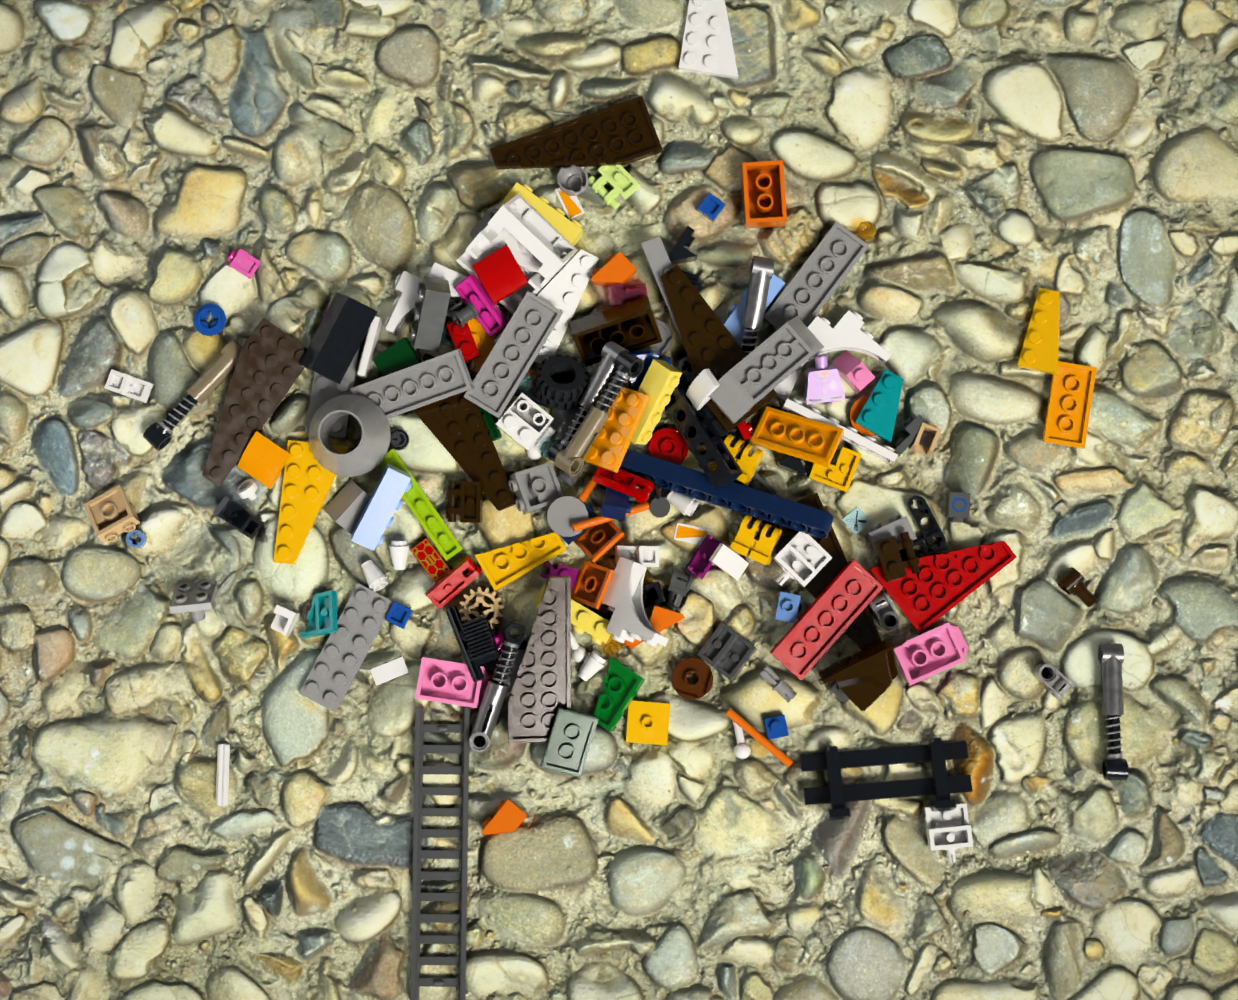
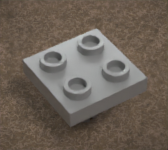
(194, 598)

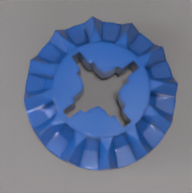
(203, 313)

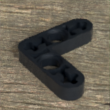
(926, 534)

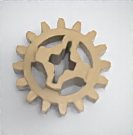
(480, 599)

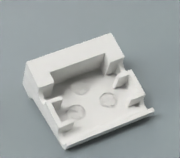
(532, 240)

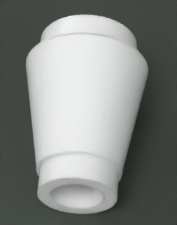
(683, 503)
(399, 553)
(375, 577)
(591, 665)

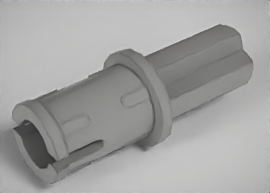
(778, 684)

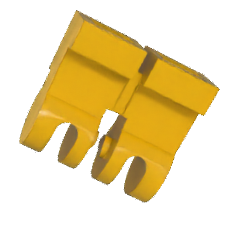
(746, 463)
(747, 544)

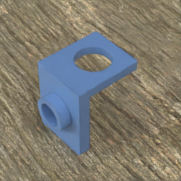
(787, 607)

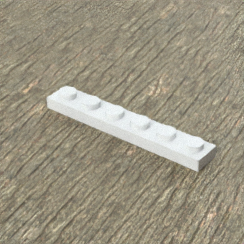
(850, 434)

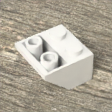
(525, 422)

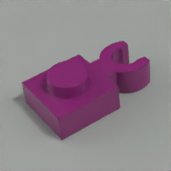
(561, 571)

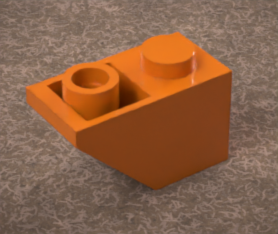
(616, 271)
(506, 819)

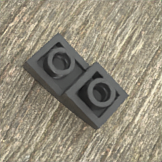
(911, 429)

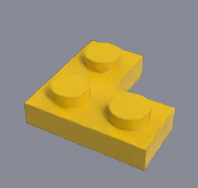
(838, 475)

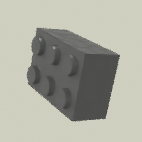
(430, 313)

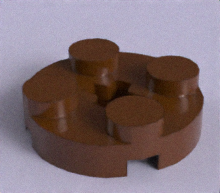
(682, 685)

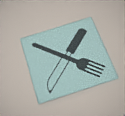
(856, 520)

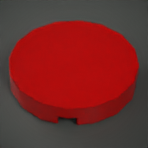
(668, 445)

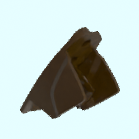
(866, 673)

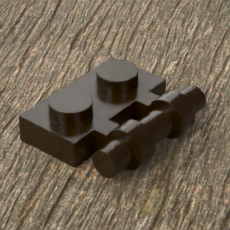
(470, 501)
(890, 558)

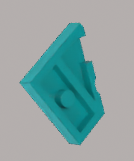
(322, 615)

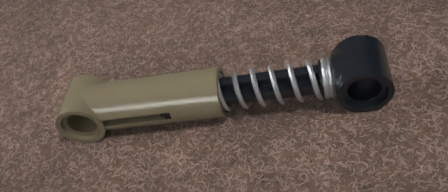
(160, 433)
(571, 458)

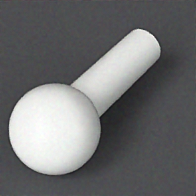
(535, 452)
(578, 652)
(742, 749)

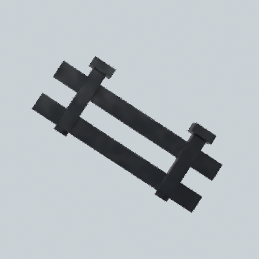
(837, 794)

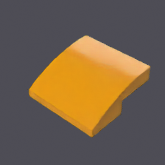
(263, 460)

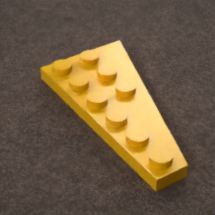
(302, 497)

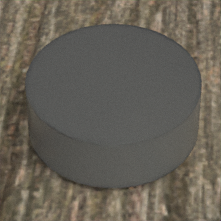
(659, 508)

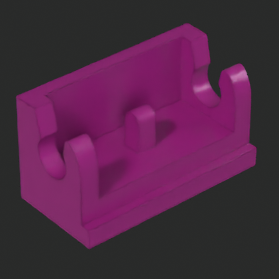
(700, 561)

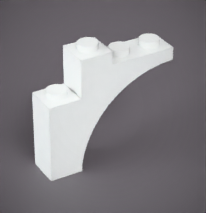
(407, 286)
(847, 337)
(626, 603)

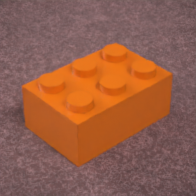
(763, 194)

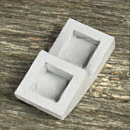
(128, 386)
(702, 388)
(644, 555)
(729, 561)

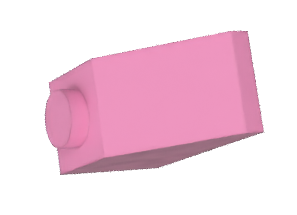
(853, 371)

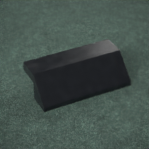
(338, 337)

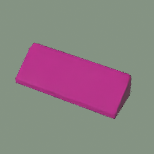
(490, 315)

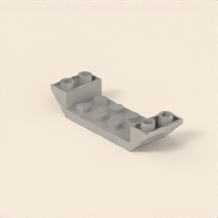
(765, 368)

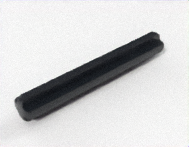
(455, 621)

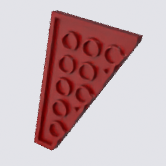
(944, 581)

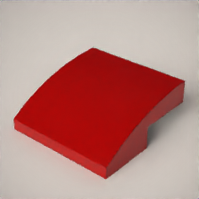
(500, 274)

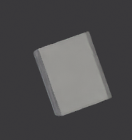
(348, 506)

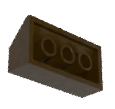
(627, 325)

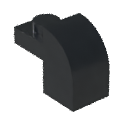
(238, 517)

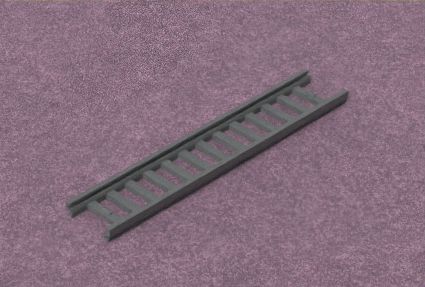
(419, 854)

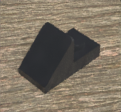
(679, 253)
(793, 465)
(652, 595)

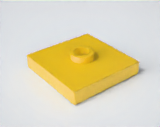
(648, 722)

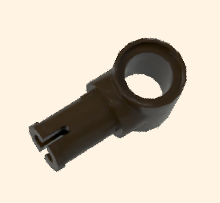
(1073, 584)

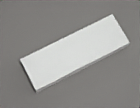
(369, 348)

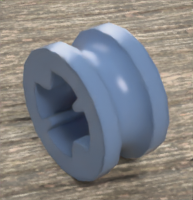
(131, 543)

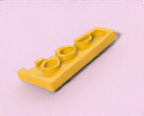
(1041, 341)
(518, 559)

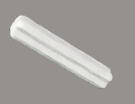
(222, 780)

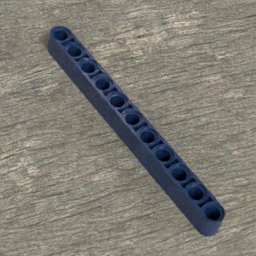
(734, 497)

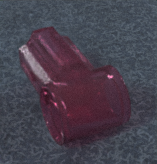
(620, 294)

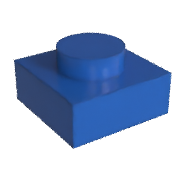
(711, 207)
(399, 615)
(776, 727)

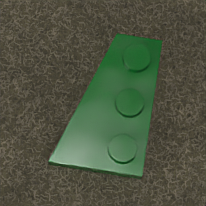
(617, 693)

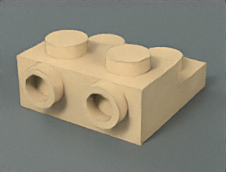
(111, 514)

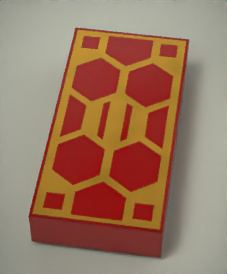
(430, 560)

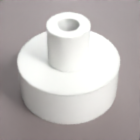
(247, 489)

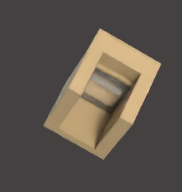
(926, 439)

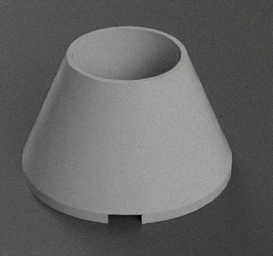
(374, 440)

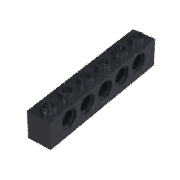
(702, 439)

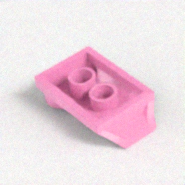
(930, 653)
(450, 683)

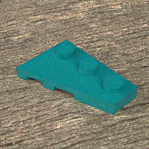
(882, 406)

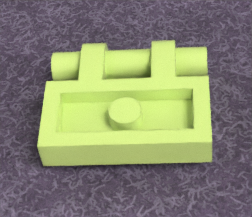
(619, 179)

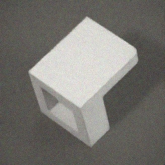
(284, 620)

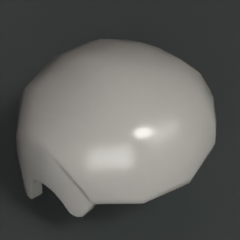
(572, 180)

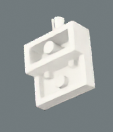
(801, 559)
(948, 830)

